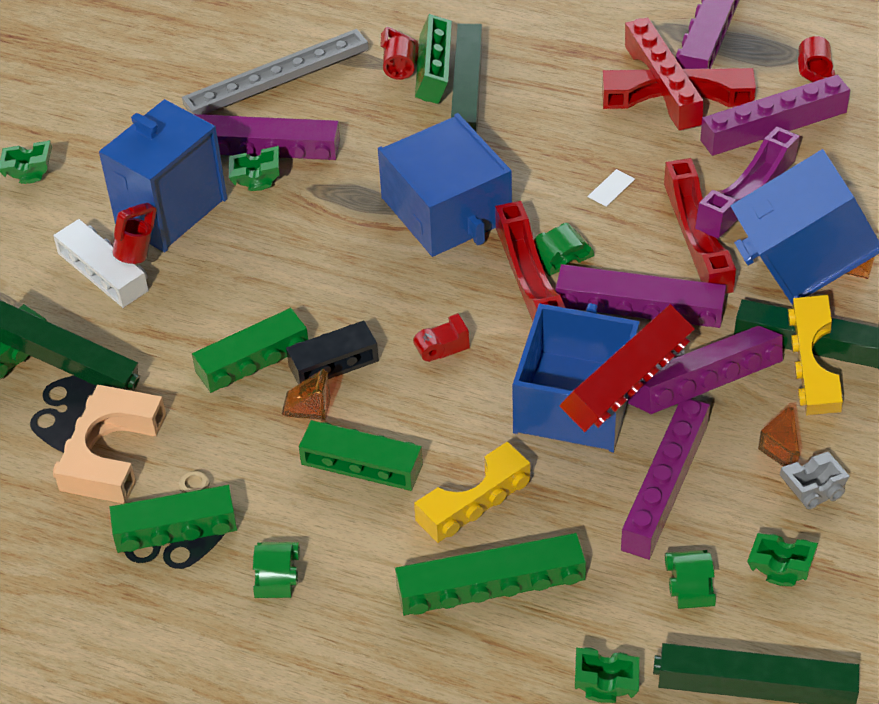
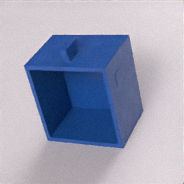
(166, 162)
(444, 184)
(805, 227)
(556, 359)

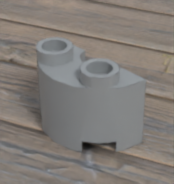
(816, 480)

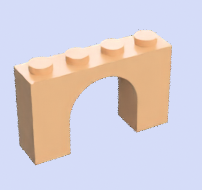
(106, 412)

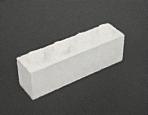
(94, 259)

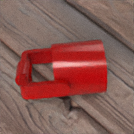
(399, 54)
(815, 59)
(133, 234)

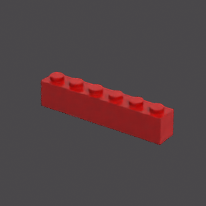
(627, 368)

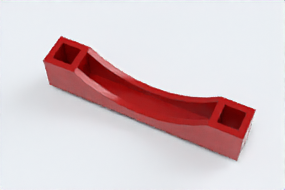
(725, 85)
(679, 94)
(520, 249)
(709, 256)

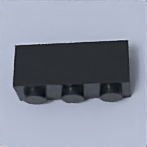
(334, 352)

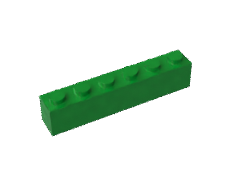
(490, 574)

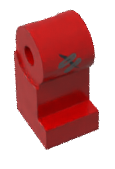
(443, 339)

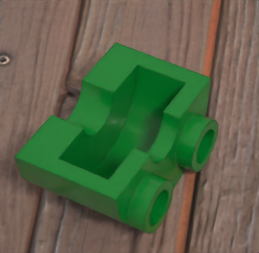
(26, 164)
(256, 171)
(560, 247)
(782, 561)
(274, 569)
(692, 578)
(604, 676)

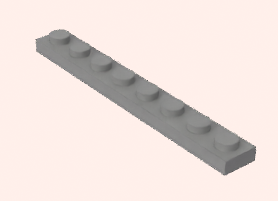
(275, 73)

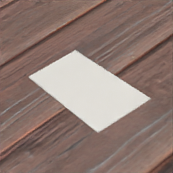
(611, 187)

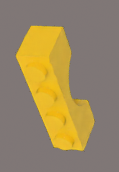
(820, 388)
(445, 512)

